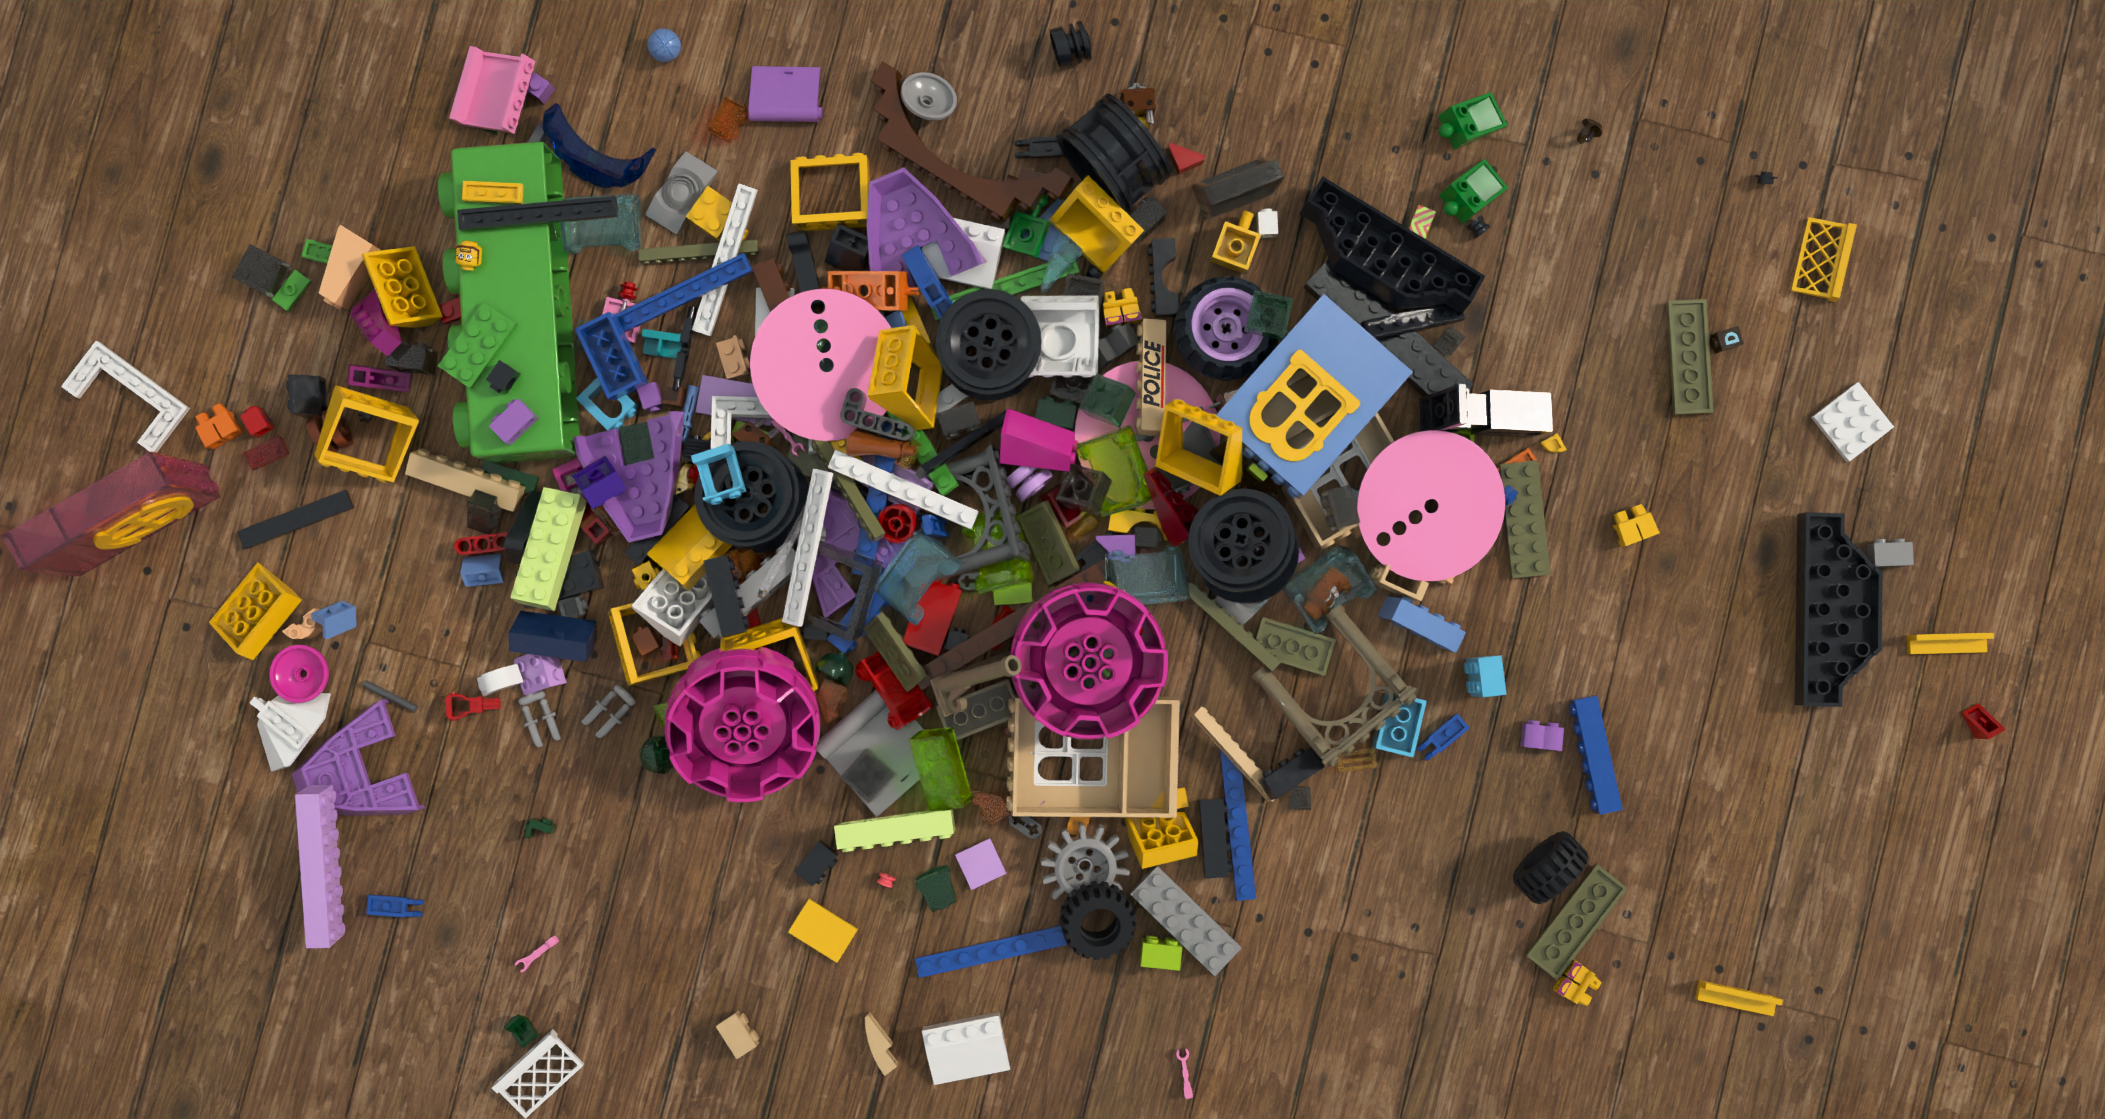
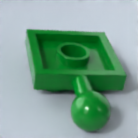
(1020, 224)

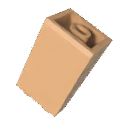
(345, 269)

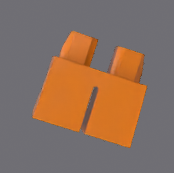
(219, 428)

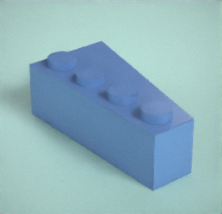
(1422, 623)

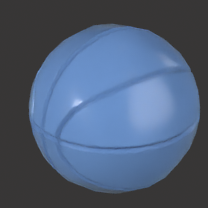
(664, 45)

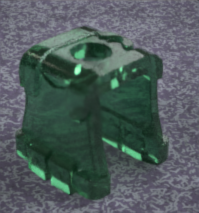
(937, 887)

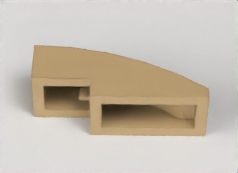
(879, 1044)

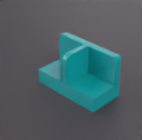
(661, 343)

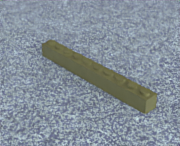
(691, 252)
(850, 493)
(1236, 630)

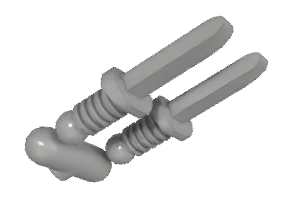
(625, 695)
(523, 701)

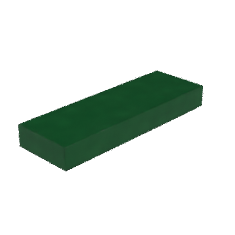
(525, 479)

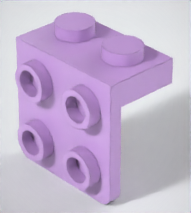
(539, 672)

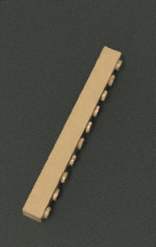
(1229, 748)

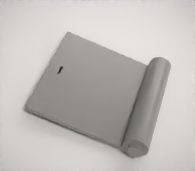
(868, 728)

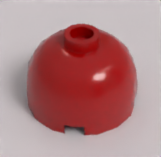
(898, 522)

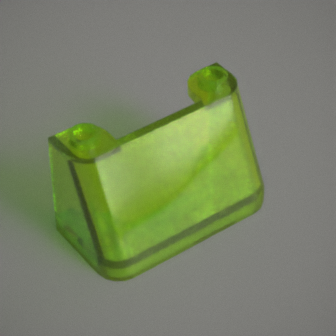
(1121, 460)
(999, 574)

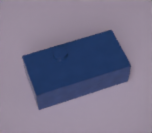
(552, 636)

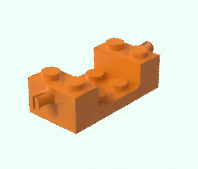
(885, 288)

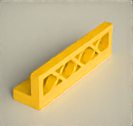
(1948, 643)
(1737, 998)

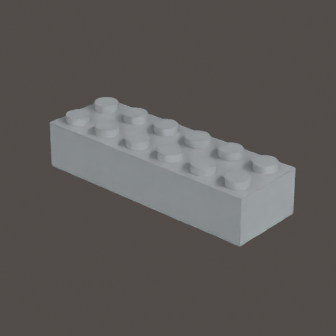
(750, 589)
(1185, 920)

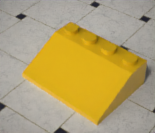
(402, 287)
(685, 548)
(254, 612)

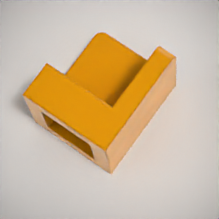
(1073, 824)

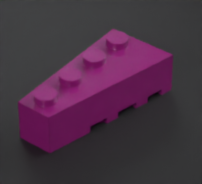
(374, 324)

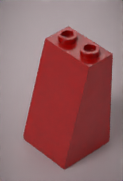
(940, 607)

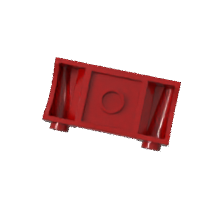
(904, 705)

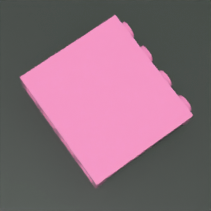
(492, 90)

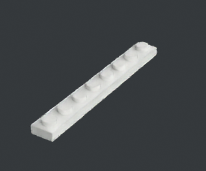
(727, 249)
(903, 489)
(807, 547)

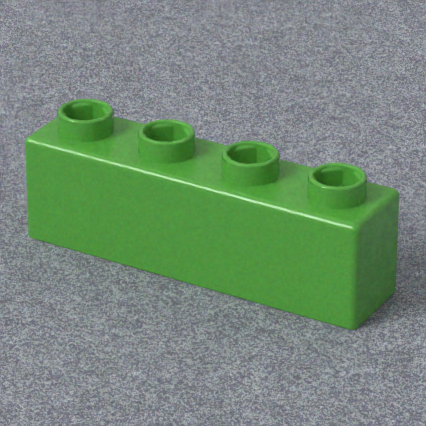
(528, 282)

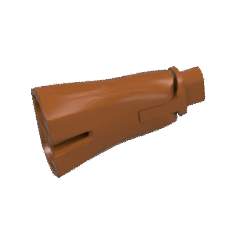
(867, 443)

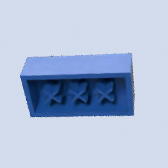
(611, 356)

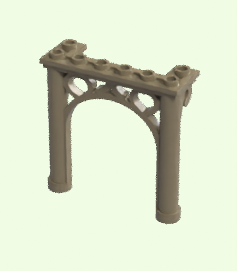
(1375, 663)
(953, 684)

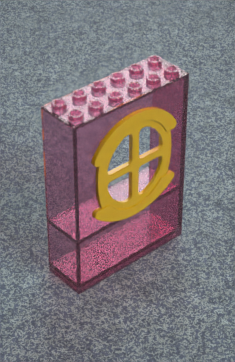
(111, 515)

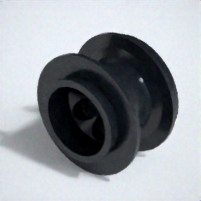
(974, 312)
(1243, 515)
(759, 531)

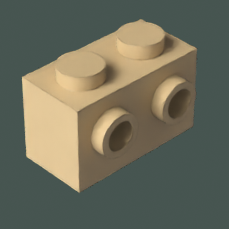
(738, 1034)

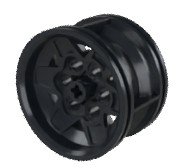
(1115, 152)

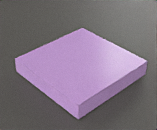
(980, 863)

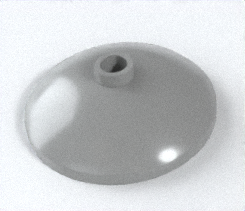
(928, 96)

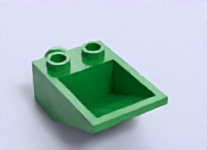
(1471, 120)
(1472, 192)

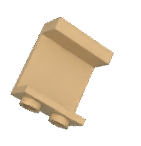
(1415, 589)

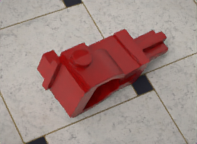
(476, 705)

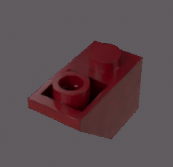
(594, 527)

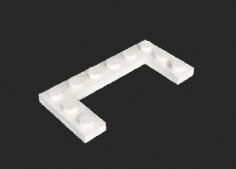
(728, 406)
(170, 408)

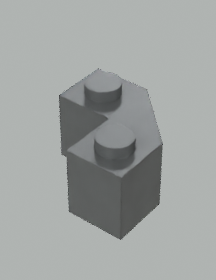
(1116, 344)

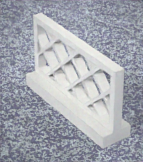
(525, 1062)

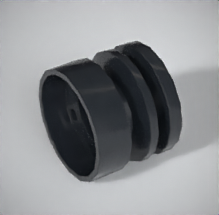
(1070, 44)

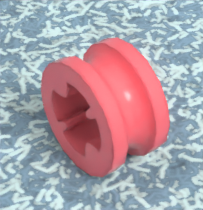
(886, 880)

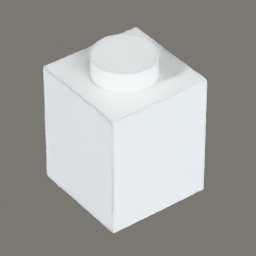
(1267, 223)

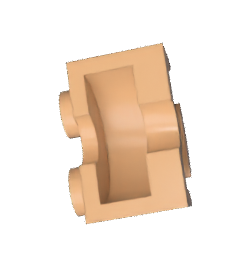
(306, 630)

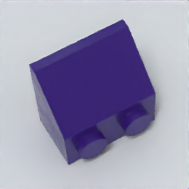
(599, 482)

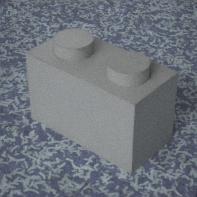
(1890, 554)

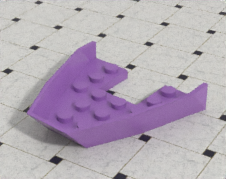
(909, 215)
(650, 484)
(842, 531)
(340, 764)

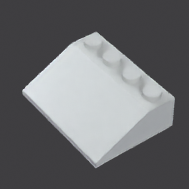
(988, 242)
(673, 608)
(966, 1048)

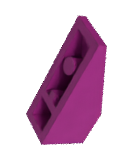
(378, 378)

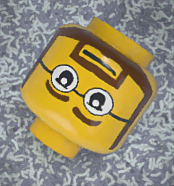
(468, 255)

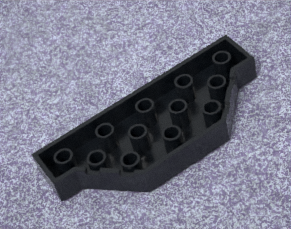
(1386, 254)
(1835, 609)

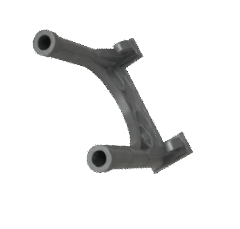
(1015, 548)

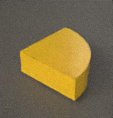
(1553, 444)

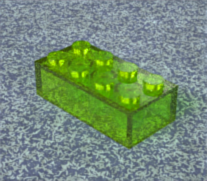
(940, 769)

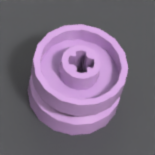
(1030, 480)

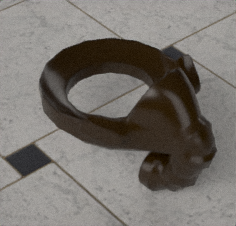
(1594, 131)

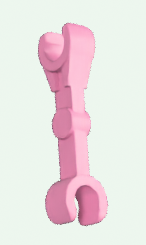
(788, 437)
(537, 953)
(1187, 1088)

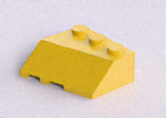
(1161, 839)

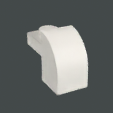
(499, 679)

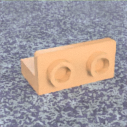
(733, 358)

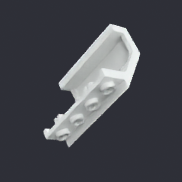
(1067, 333)

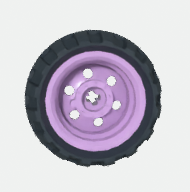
(1196, 343)

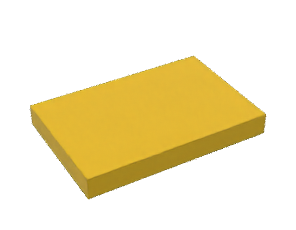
(823, 930)

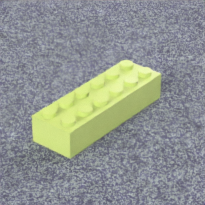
(548, 549)
(894, 828)

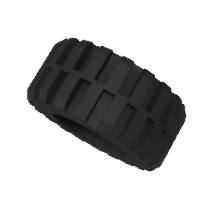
(1550, 867)
(1106, 941)

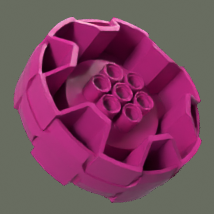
(1068, 620)
(739, 684)

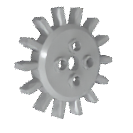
(1076, 847)

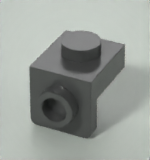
(573, 606)

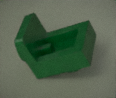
(543, 824)
(522, 1030)

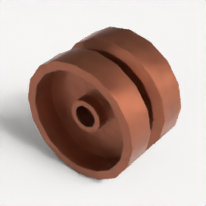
(341, 438)

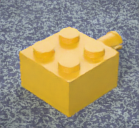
(711, 213)
(1236, 245)

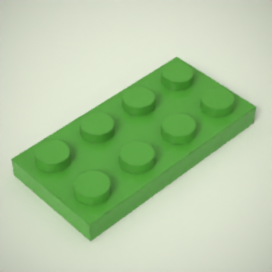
(477, 345)

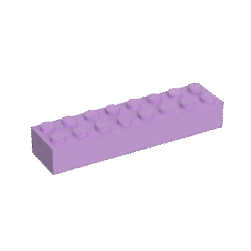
(319, 866)

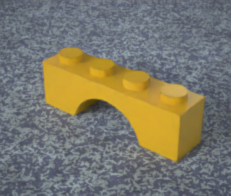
(1124, 520)

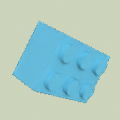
(1485, 676)
(1401, 732)

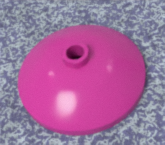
(287, 673)

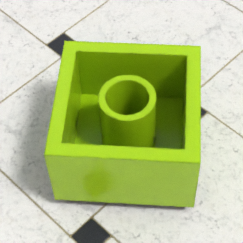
(1160, 953)

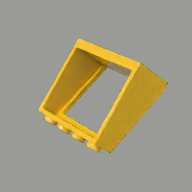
(830, 220)
(1096, 224)
(891, 371)
(401, 439)
(1192, 467)
(770, 633)
(625, 654)

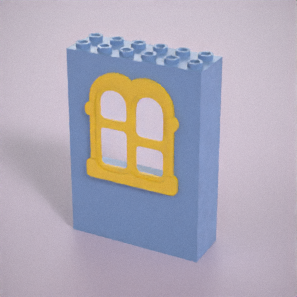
(1344, 363)

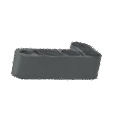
(878, 420)

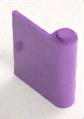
(784, 94)

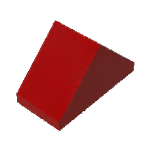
(1184, 158)
(1981, 722)

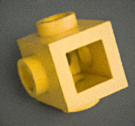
(642, 572)

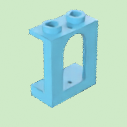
(628, 407)
(704, 458)

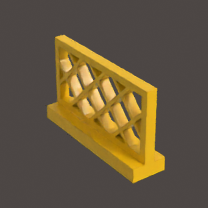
(1840, 262)

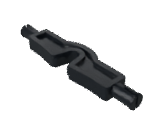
(683, 355)

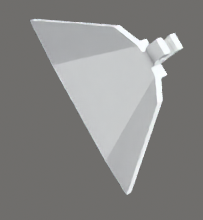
(288, 726)

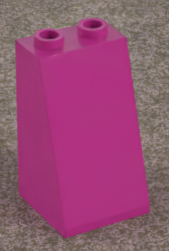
(1036, 443)

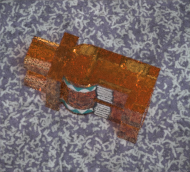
(1326, 593)

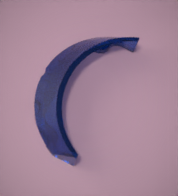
(585, 160)

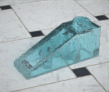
(1061, 258)

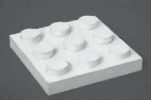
(1852, 422)

